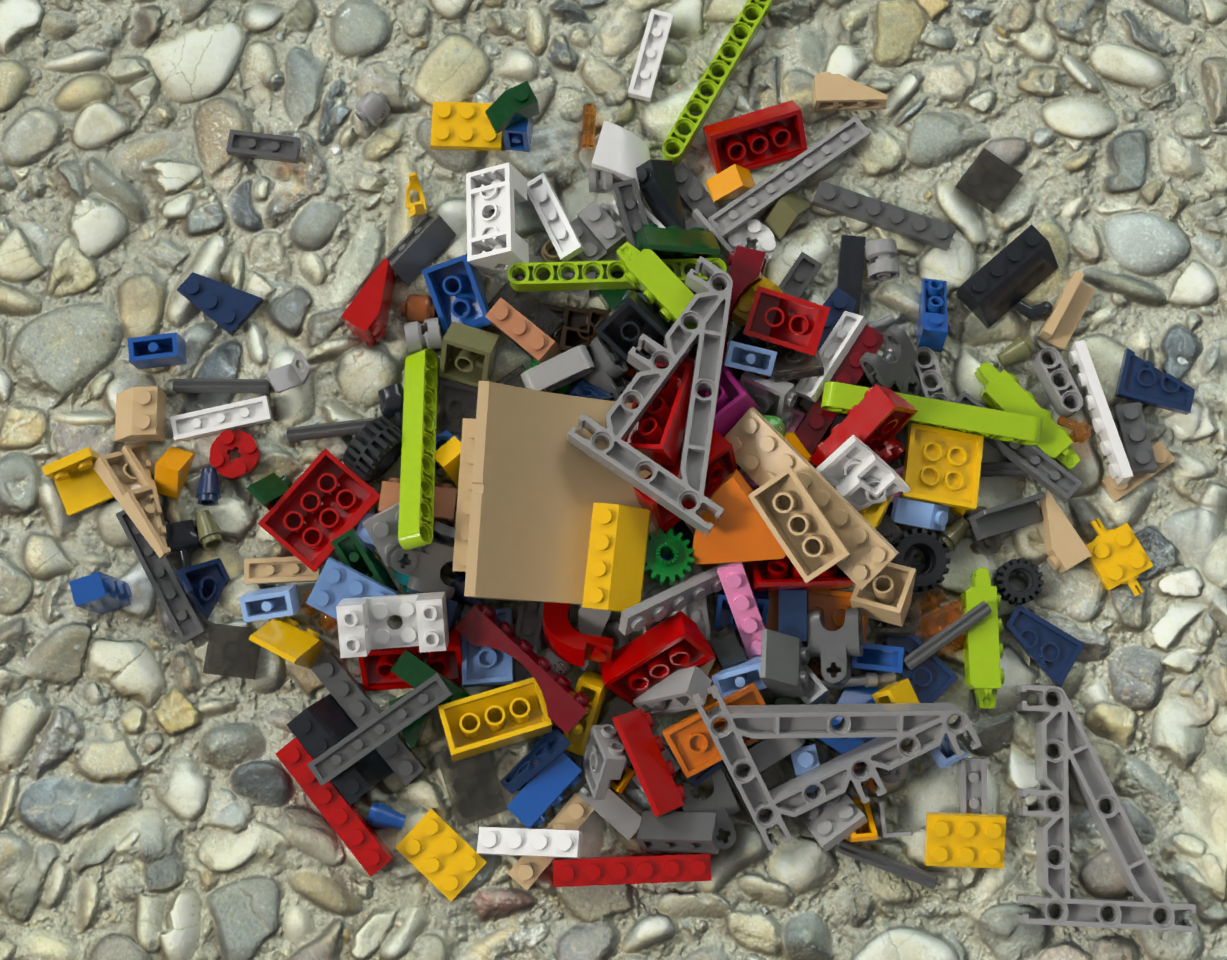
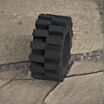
(1033, 581)

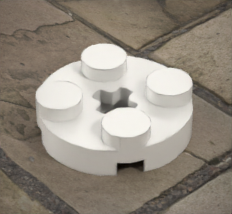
(755, 232)

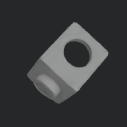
(289, 375)
(879, 820)

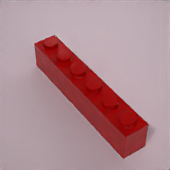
(342, 816)
(631, 869)

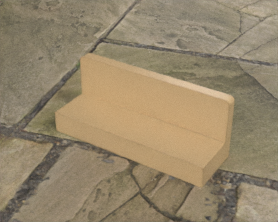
(1067, 312)

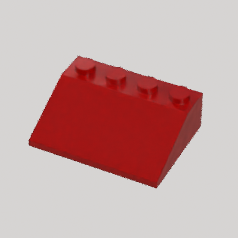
(319, 509)

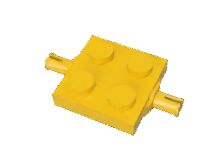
(1117, 557)

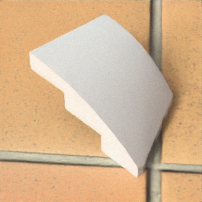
(619, 152)
(861, 474)

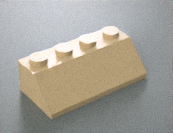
(798, 524)

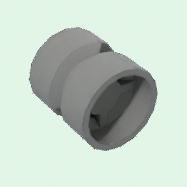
(882, 261)
(423, 335)

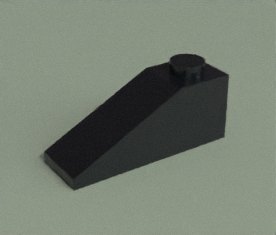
(661, 192)

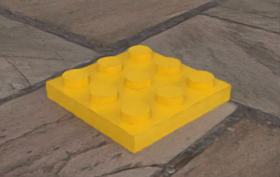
(942, 466)

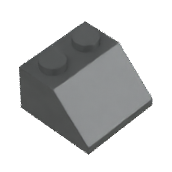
(783, 664)

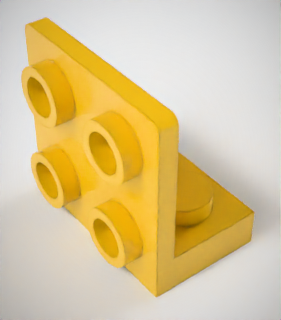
(78, 481)

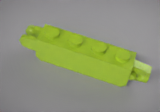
(656, 282)
(1005, 394)
(982, 644)

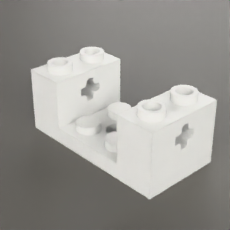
(493, 240)
(365, 623)

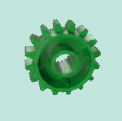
(673, 546)

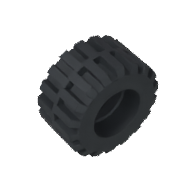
(374, 449)
(933, 553)

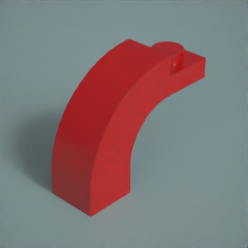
(568, 642)

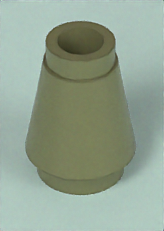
(1017, 351)
(208, 530)
(953, 533)

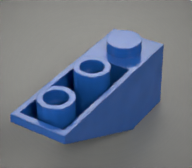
(932, 315)

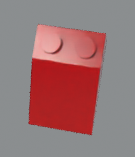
(370, 309)
(786, 321)

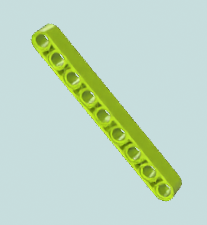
(712, 84)
(582, 268)
(946, 415)
(418, 450)

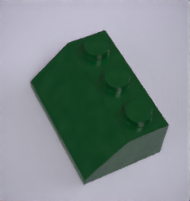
(677, 242)

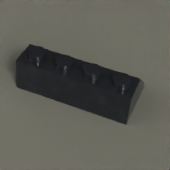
(1008, 277)
(324, 726)

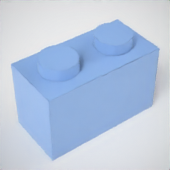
(270, 603)

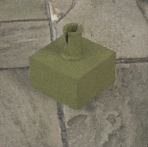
(468, 354)

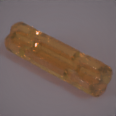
(588, 127)

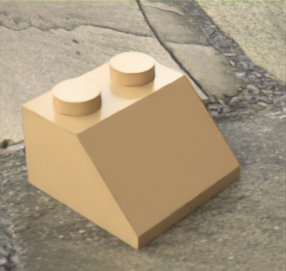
(140, 414)
(887, 595)

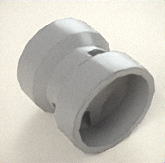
(599, 180)

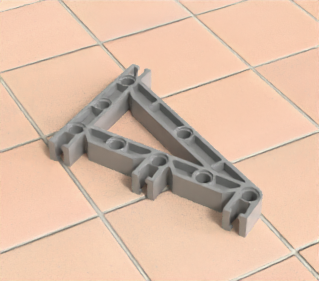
(710, 315)
(888, 722)
(1075, 754)

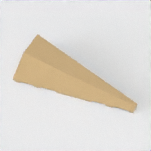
(130, 482)

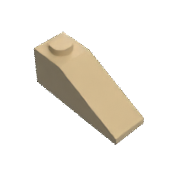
(838, 92)
(1060, 538)

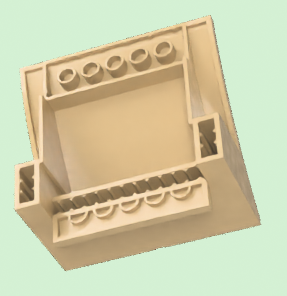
(530, 495)

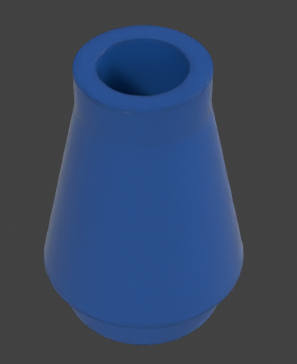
(385, 817)

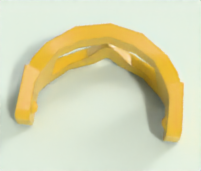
(419, 207)

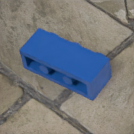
(100, 593)
(545, 790)

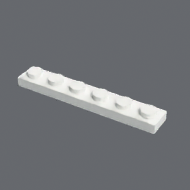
(1102, 419)

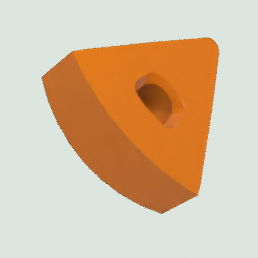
(739, 532)

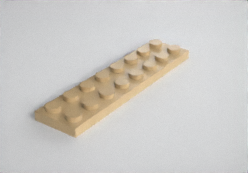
(766, 453)

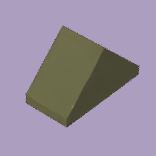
(786, 214)

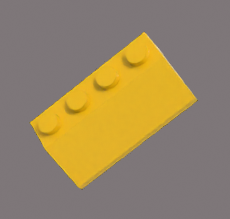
(616, 557)
(494, 719)

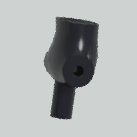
(392, 403)
(182, 538)

